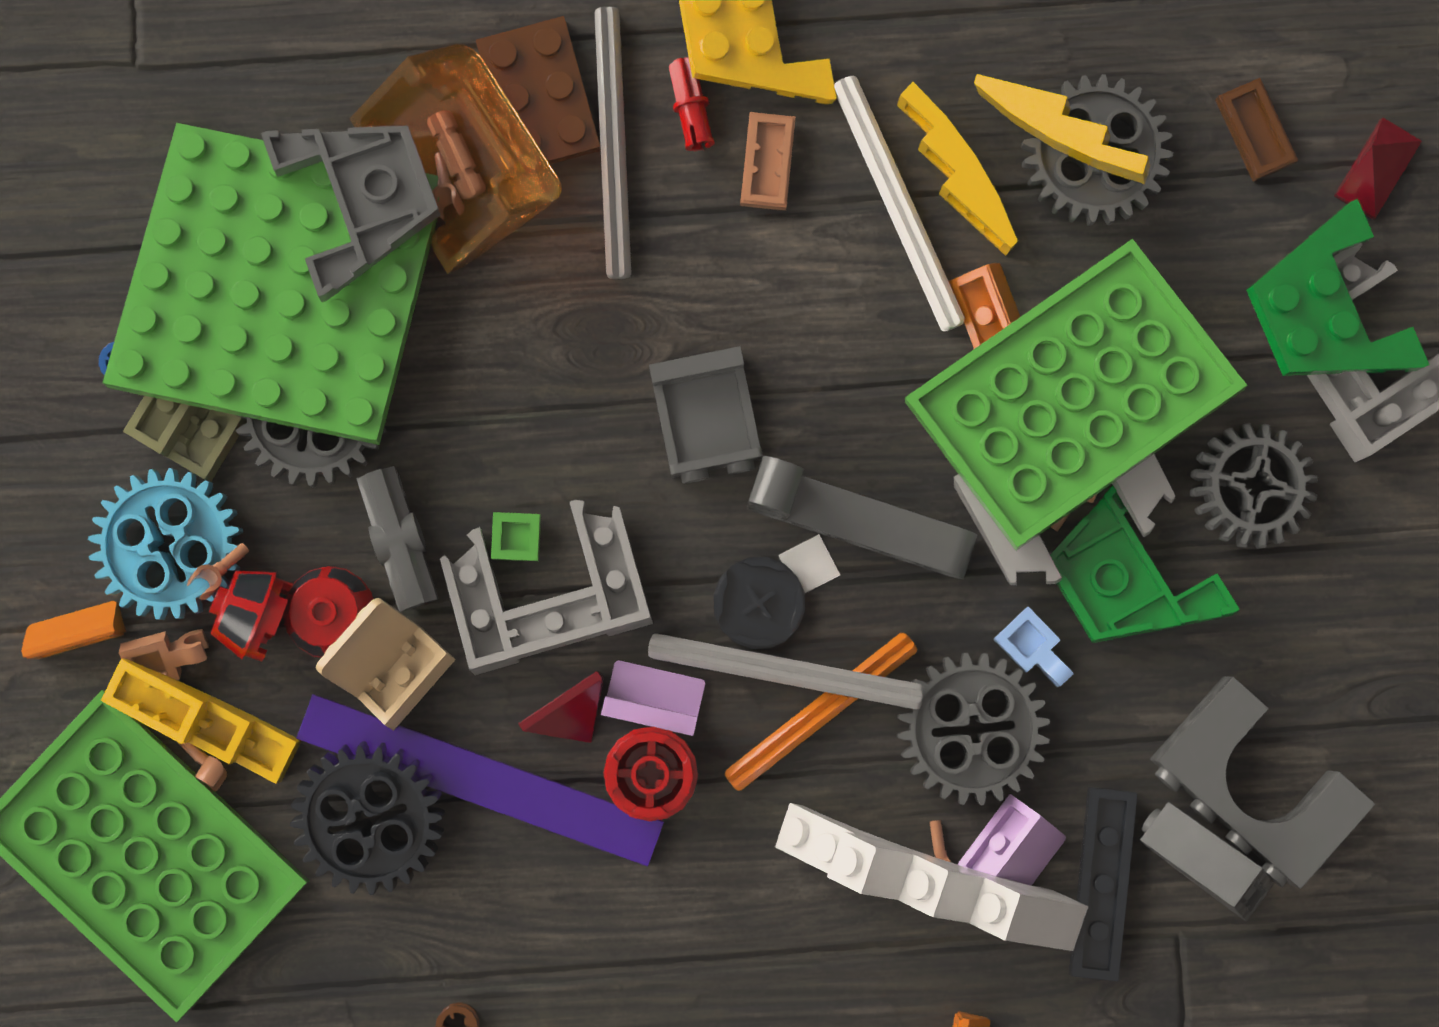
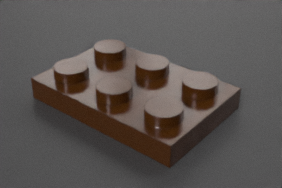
(544, 86)

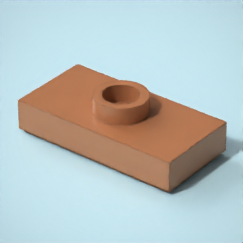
(767, 161)

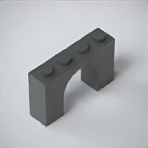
(1197, 762)

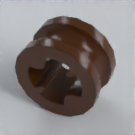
(471, 1019)

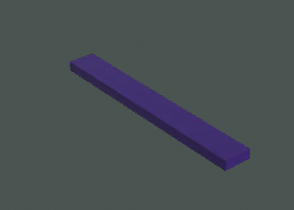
(487, 781)

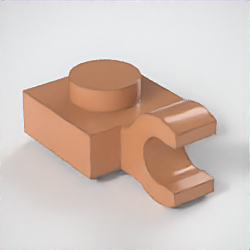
(166, 657)

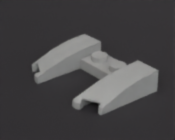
(1363, 414)
(1138, 490)
(502, 637)

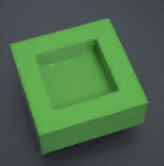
(516, 536)

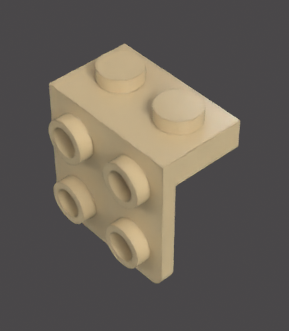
(385, 662)

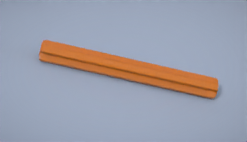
(814, 716)

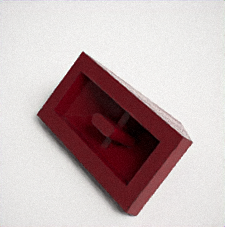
(1378, 167)
(571, 713)

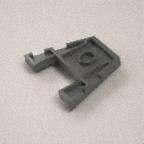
(376, 187)

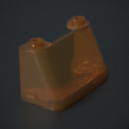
(505, 153)

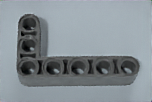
(859, 520)

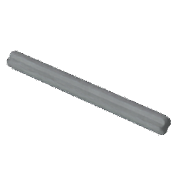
(612, 143)
(786, 671)

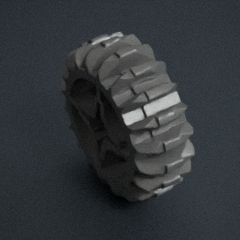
(1259, 465)

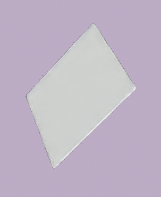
(810, 563)

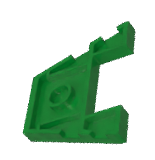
(1313, 316)
(1117, 585)

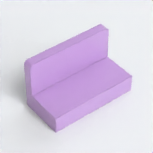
(653, 697)
(1014, 844)

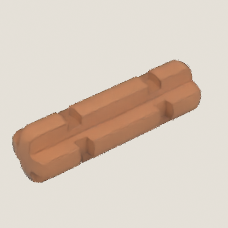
(456, 154)

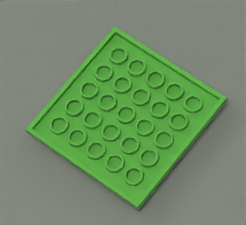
(230, 309)

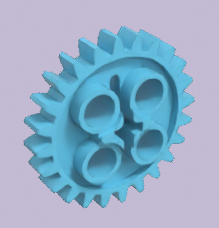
(128, 564)

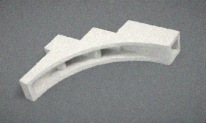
(931, 884)

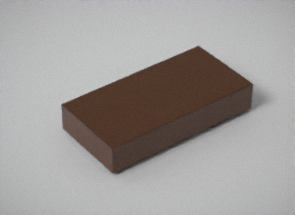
(1256, 129)

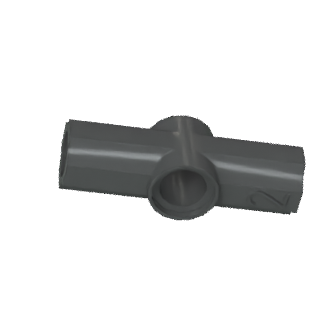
(397, 538)

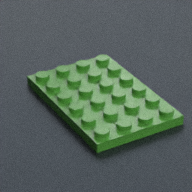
(1074, 394)
(143, 856)

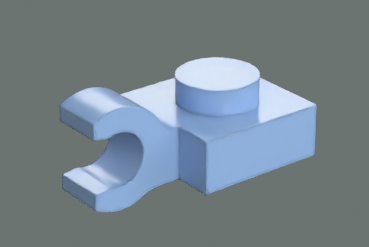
(1030, 643)

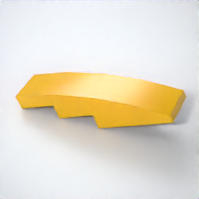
(1047, 119)
(968, 184)
(200, 720)

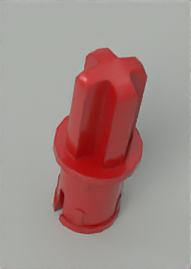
(690, 106)

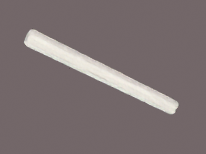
(899, 203)

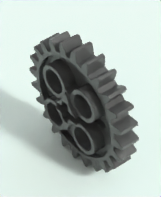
(1095, 191)
(309, 462)
(976, 771)

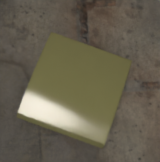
(185, 433)

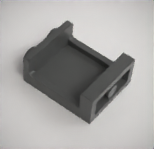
(706, 414)

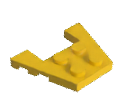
(741, 48)

